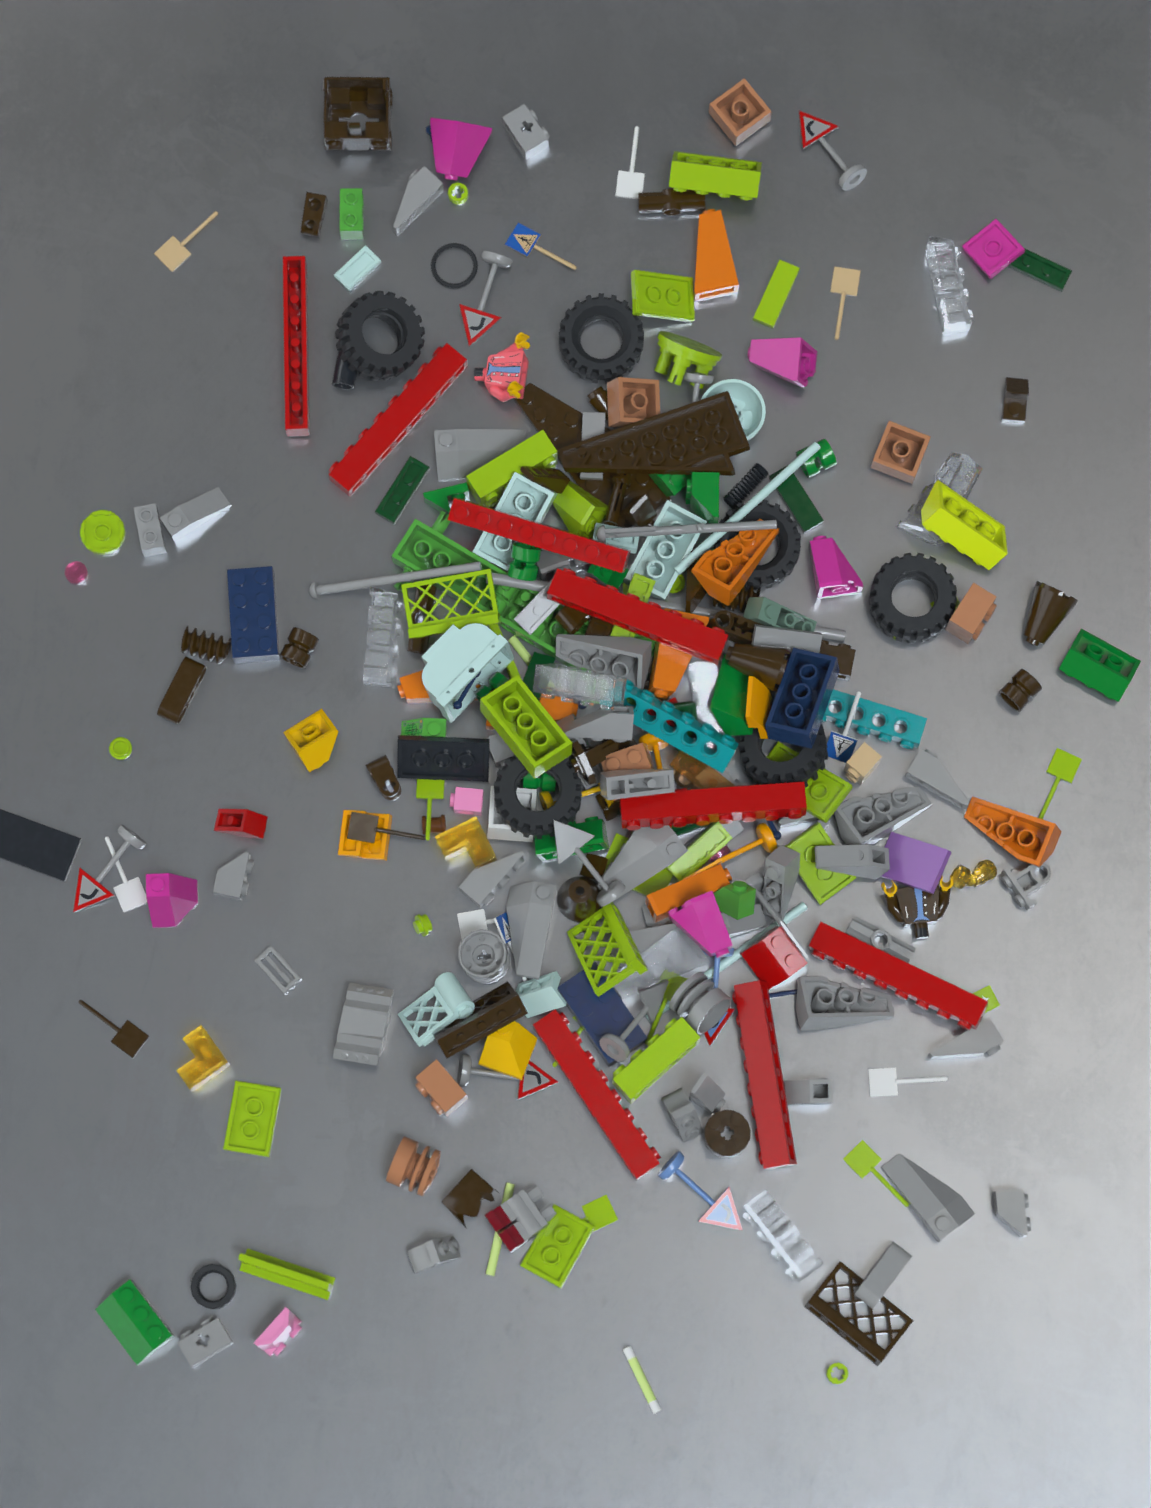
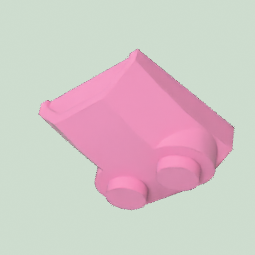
(276, 1334)

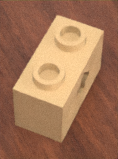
(862, 764)

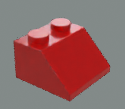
(773, 957)

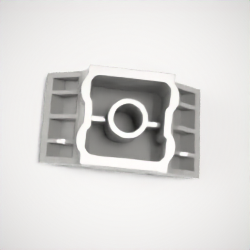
(363, 1024)

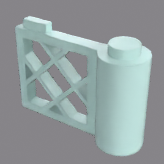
(450, 996)

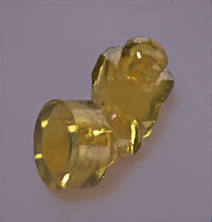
(982, 873)

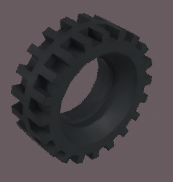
(608, 310)
(787, 538)
(773, 772)
(530, 821)

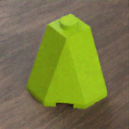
(579, 510)

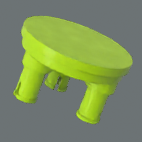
(685, 353)

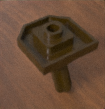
(586, 758)

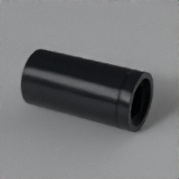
(343, 376)

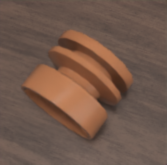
(413, 1166)

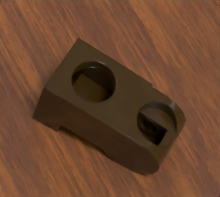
(313, 214)

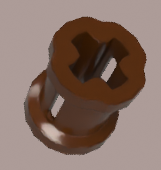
(438, 824)

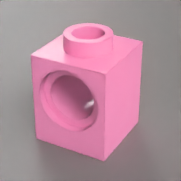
(467, 801)

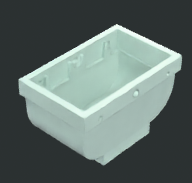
(452, 662)

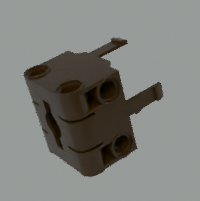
(357, 96)

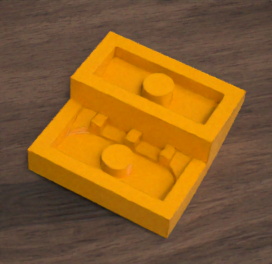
(758, 706)
(365, 850)

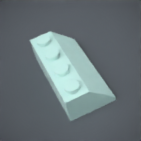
(521, 499)
(664, 552)

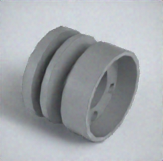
(473, 949)
(700, 1002)

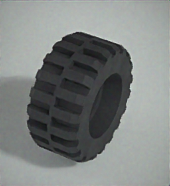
(401, 319)
(918, 569)

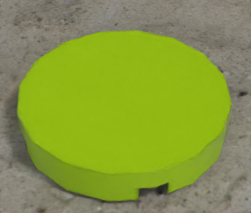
(102, 532)

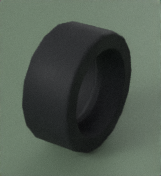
(195, 1286)

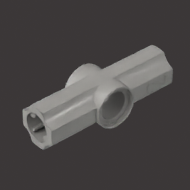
(866, 932)

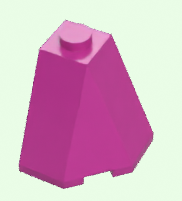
(457, 146)
(785, 358)
(831, 569)
(170, 898)
(703, 924)

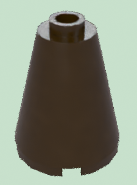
(1046, 612)
(760, 661)
(576, 906)

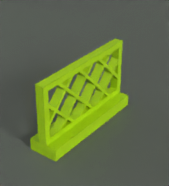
(440, 626)
(627, 953)
(286, 1274)

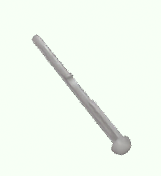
(603, 533)
(317, 590)

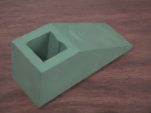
(773, 614)

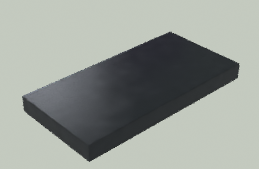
(443, 758)
(37, 846)

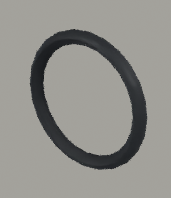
(454, 245)

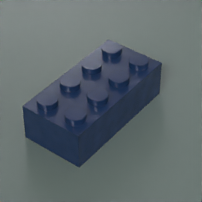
(253, 614)
(802, 698)
(599, 1014)

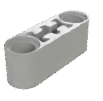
(883, 1275)

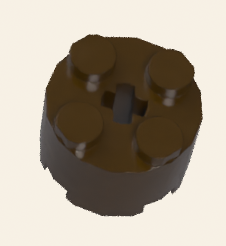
(727, 1120)

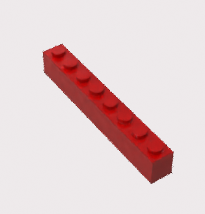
(296, 346)
(398, 419)
(539, 535)
(637, 616)
(714, 805)
(898, 976)
(764, 1075)
(596, 1095)

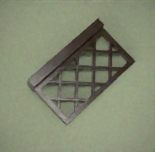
(495, 1013)
(849, 1331)

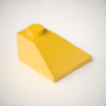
(313, 739)
(508, 1050)

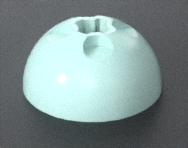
(747, 403)

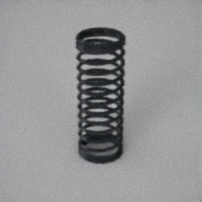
(730, 501)

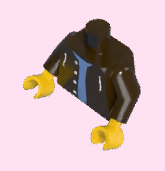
(917, 907)

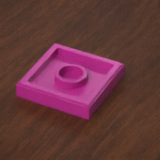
(993, 248)

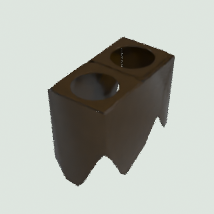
(467, 1196)

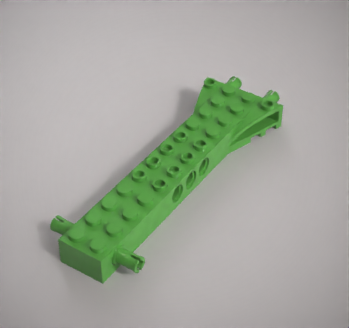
(428, 549)

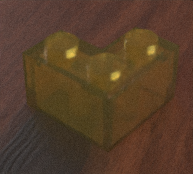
(467, 837)
(207, 1061)

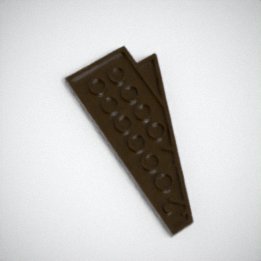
(564, 428)
(673, 442)

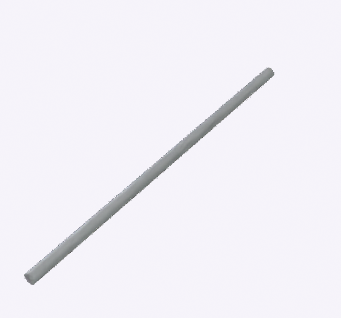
(538, 585)

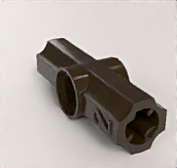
(671, 202)
(420, 645)

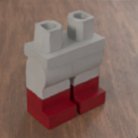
(528, 1217)

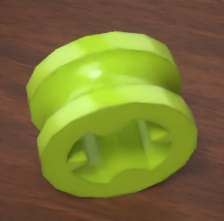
(464, 196)
(839, 1366)

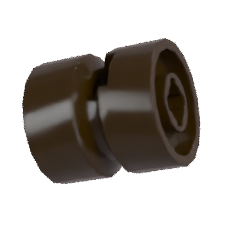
(299, 646)
(1021, 688)

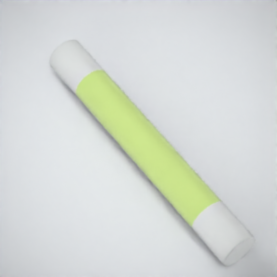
(642, 1380)

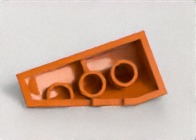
(731, 564)
(1018, 833)

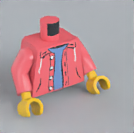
(506, 371)

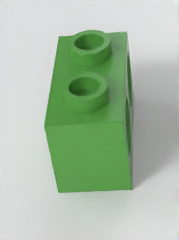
(351, 213)

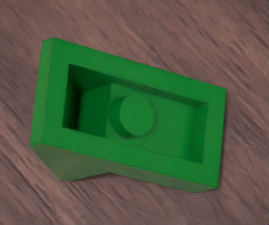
(440, 498)
(607, 576)

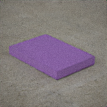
(915, 862)

